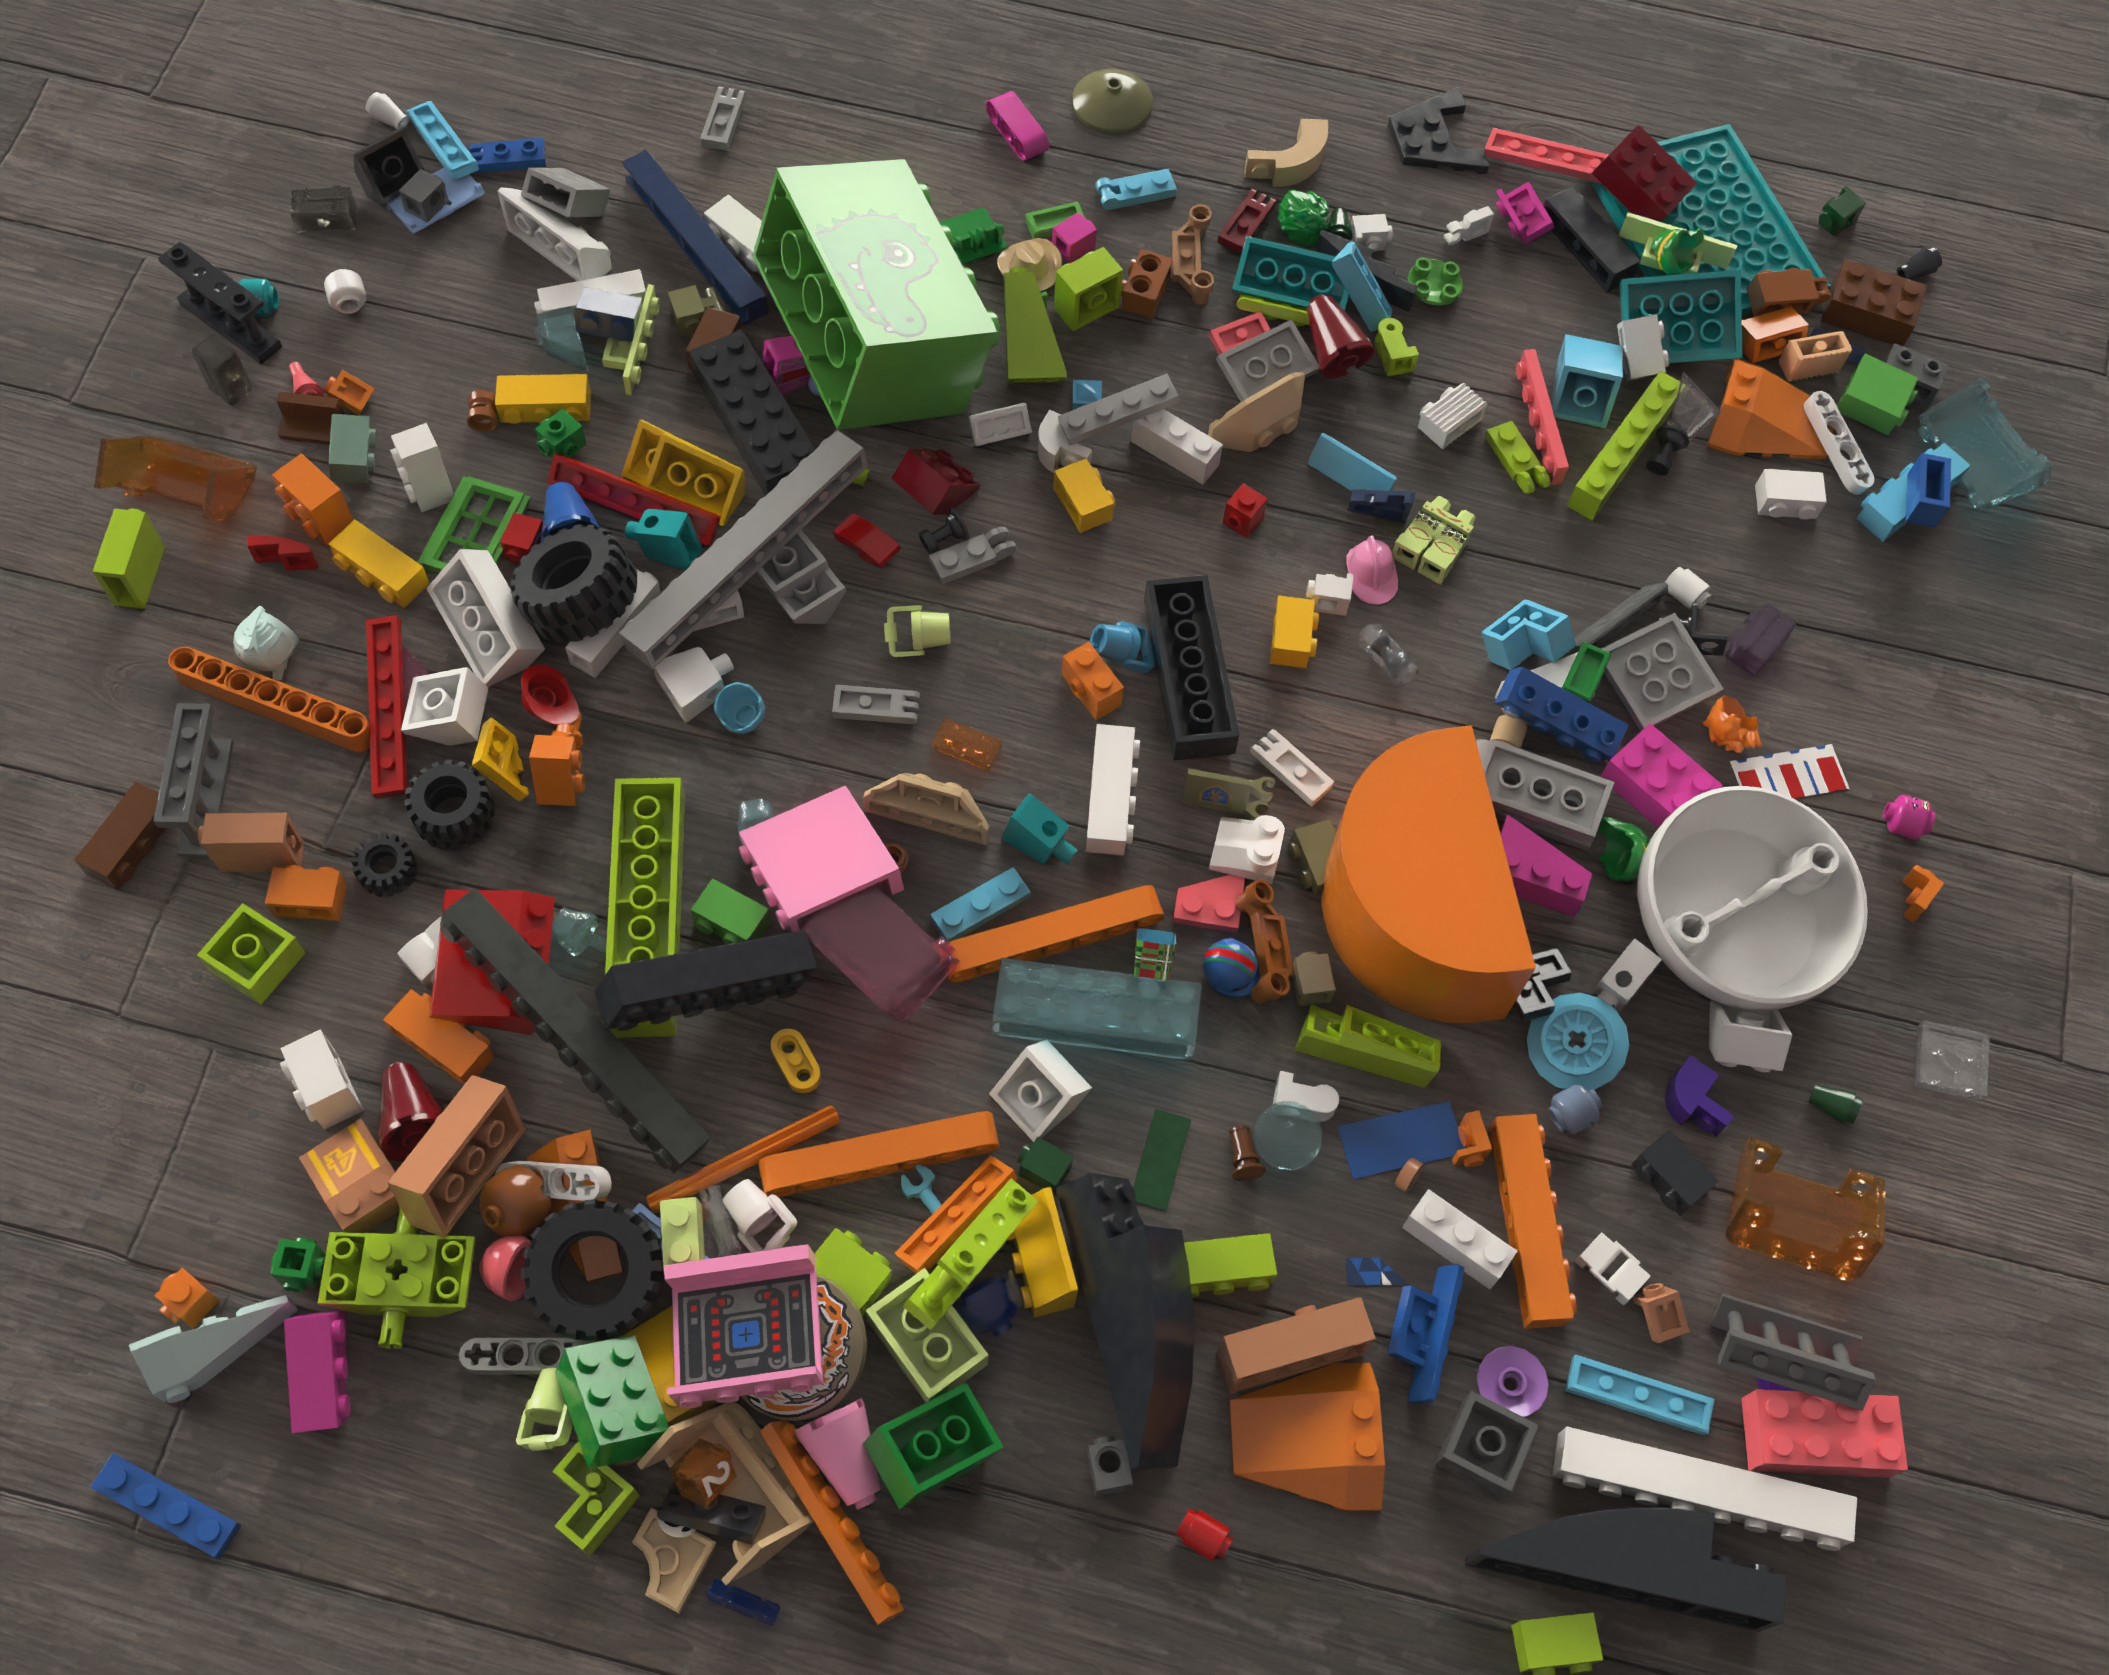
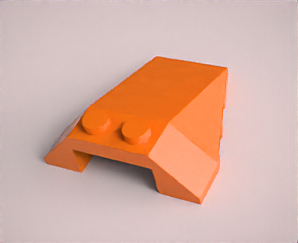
(1763, 416)
(1314, 1437)

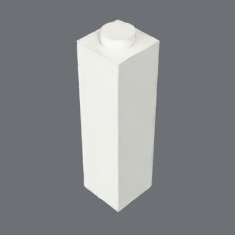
(568, 294)
(595, 652)

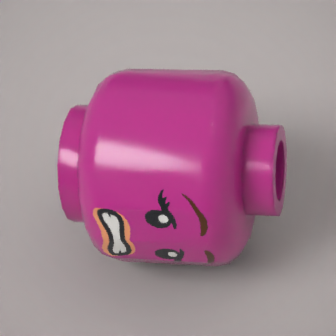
(1909, 817)

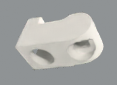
(1320, 1099)

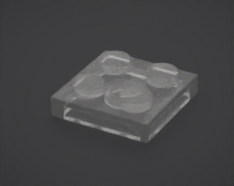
(1952, 1060)

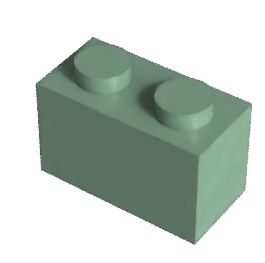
(350, 448)

